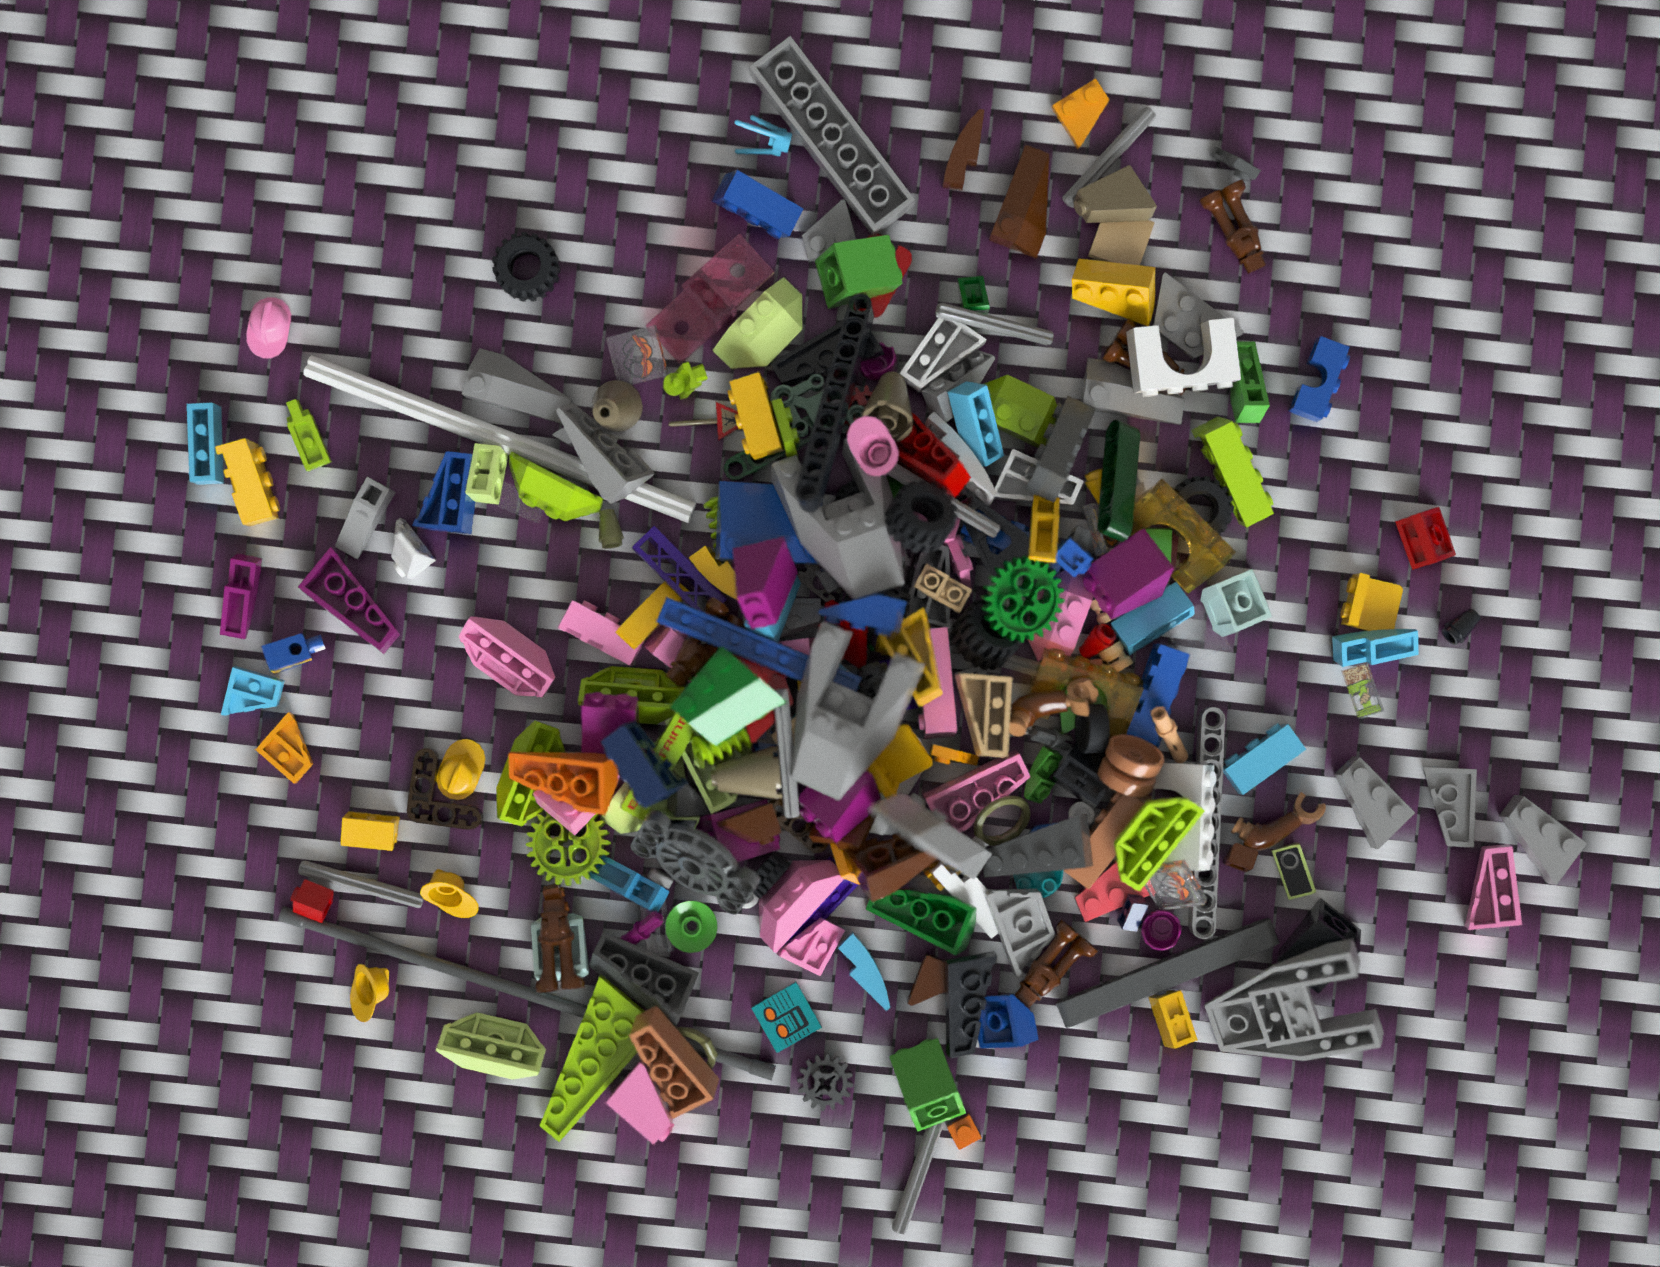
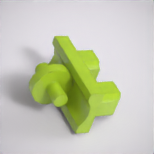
(684, 380)

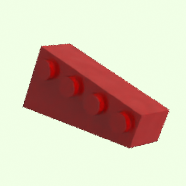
(931, 460)

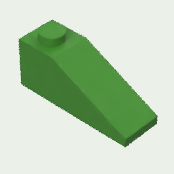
(1249, 394)

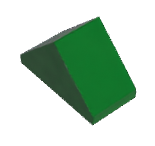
(973, 294)

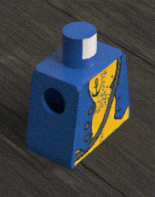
(280, 656)

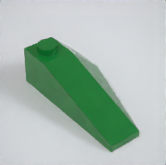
(931, 916)

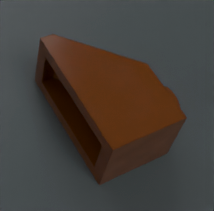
(753, 825)
(929, 980)

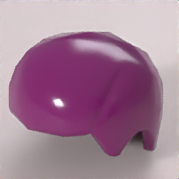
(876, 367)
(1161, 929)

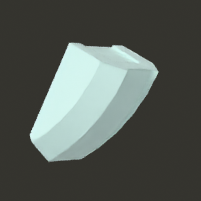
(1235, 603)
(579, 948)

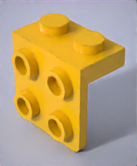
(1371, 603)
(899, 761)

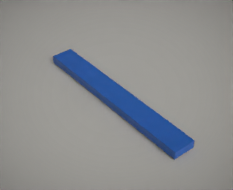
(742, 642)

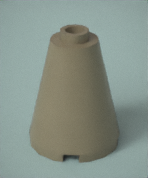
(617, 405)
(891, 405)
(750, 774)

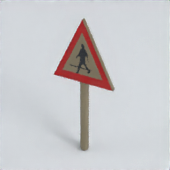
(725, 421)

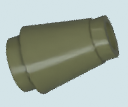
(609, 530)

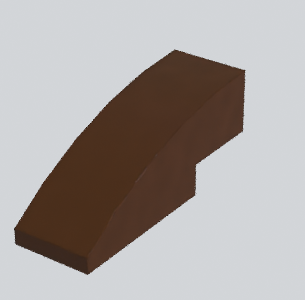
(964, 152)

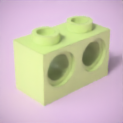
(486, 473)

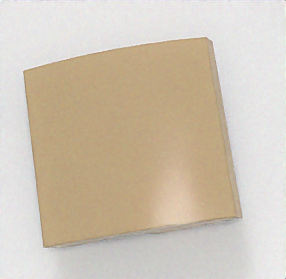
(1121, 241)

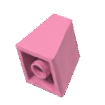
(640, 1104)

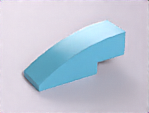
(1374, 646)
(865, 969)

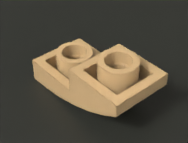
(943, 588)

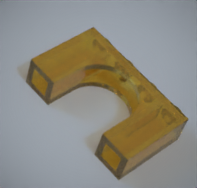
(1207, 548)
(1122, 690)

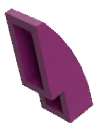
(240, 595)

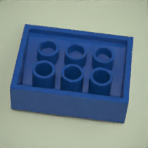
(753, 515)

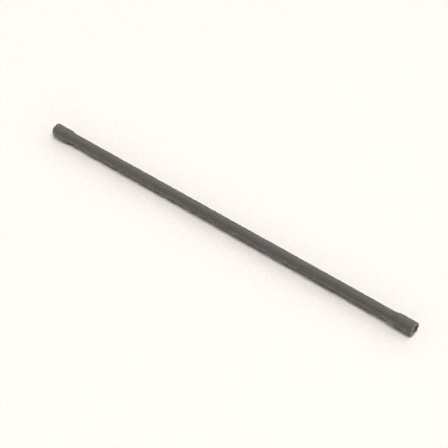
(287, 916)

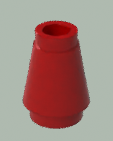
(1099, 639)

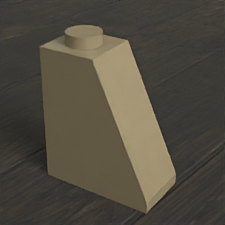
(1115, 199)

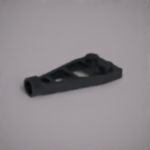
(1019, 540)

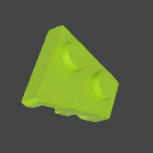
(788, 435)

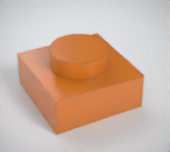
(964, 1131)

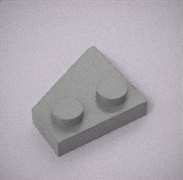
(830, 229)

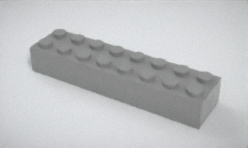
(831, 136)

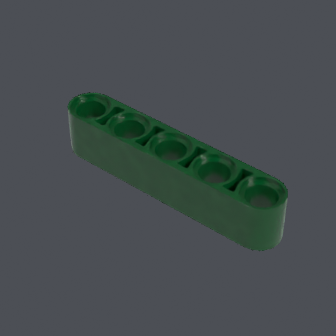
(751, 468)
(1118, 480)

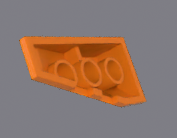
(576, 778)

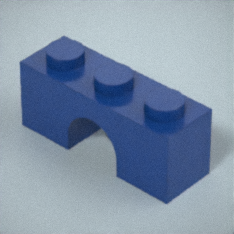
(1329, 359)

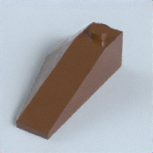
(1024, 209)
(888, 864)

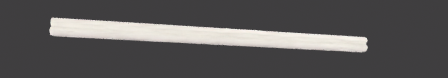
(483, 432)

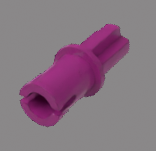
(644, 928)

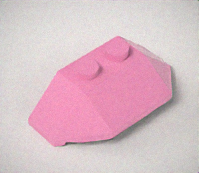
(1070, 621)
(507, 656)
(795, 899)

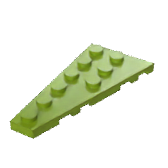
(595, 1058)

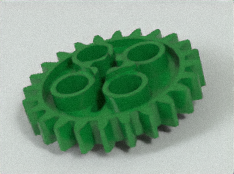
(1005, 586)

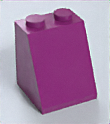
(1128, 575)
(763, 580)
(603, 716)
(839, 817)
(737, 847)

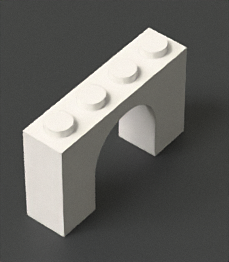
(1152, 374)
(1196, 784)

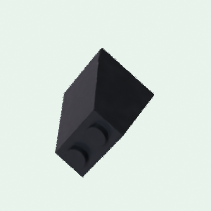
(1318, 928)

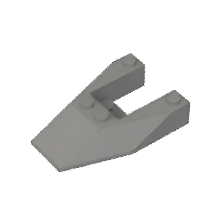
(846, 534)
(839, 728)
(932, 833)
(1278, 1016)

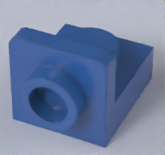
(1073, 557)

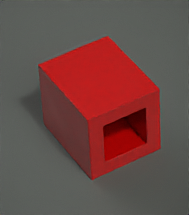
(312, 900)

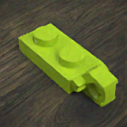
(306, 437)

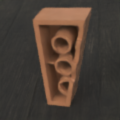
(1103, 833)
(673, 1063)

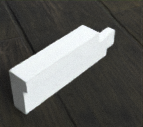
(970, 892)

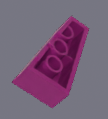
(345, 598)

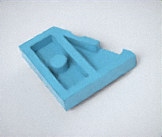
(251, 691)

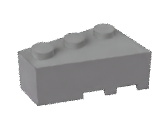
(1373, 802)
(1542, 837)

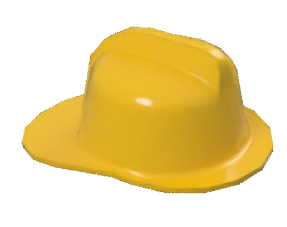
(460, 769)
(448, 893)
(367, 990)

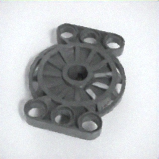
(695, 861)

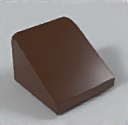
(1241, 857)

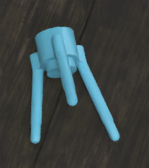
(779, 137)

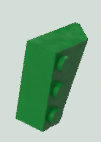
(724, 698)

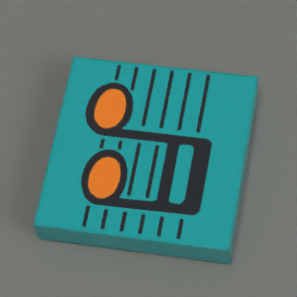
(786, 1017)

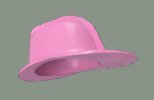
(268, 327)
(872, 446)

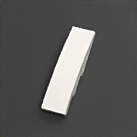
(979, 484)

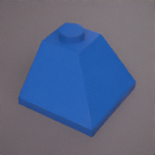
(1006, 1023)

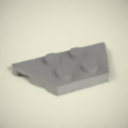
(1181, 316)
(1020, 924)

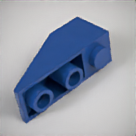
(874, 611)

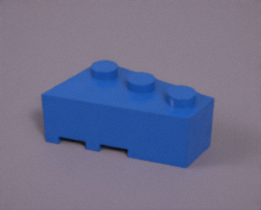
(757, 204)
(447, 504)

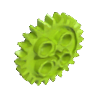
(545, 845)

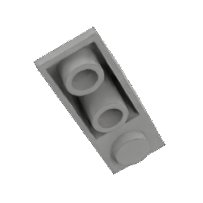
(971, 369)
(364, 517)

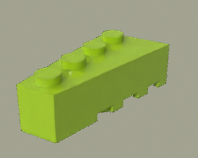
(1234, 469)

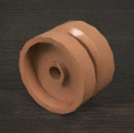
(1130, 765)

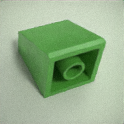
(858, 268)
(927, 1084)

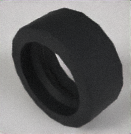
(1093, 730)

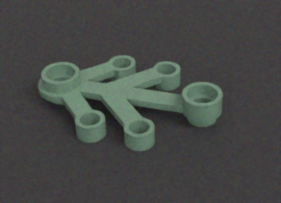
(810, 405)

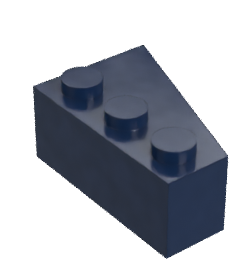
(641, 766)

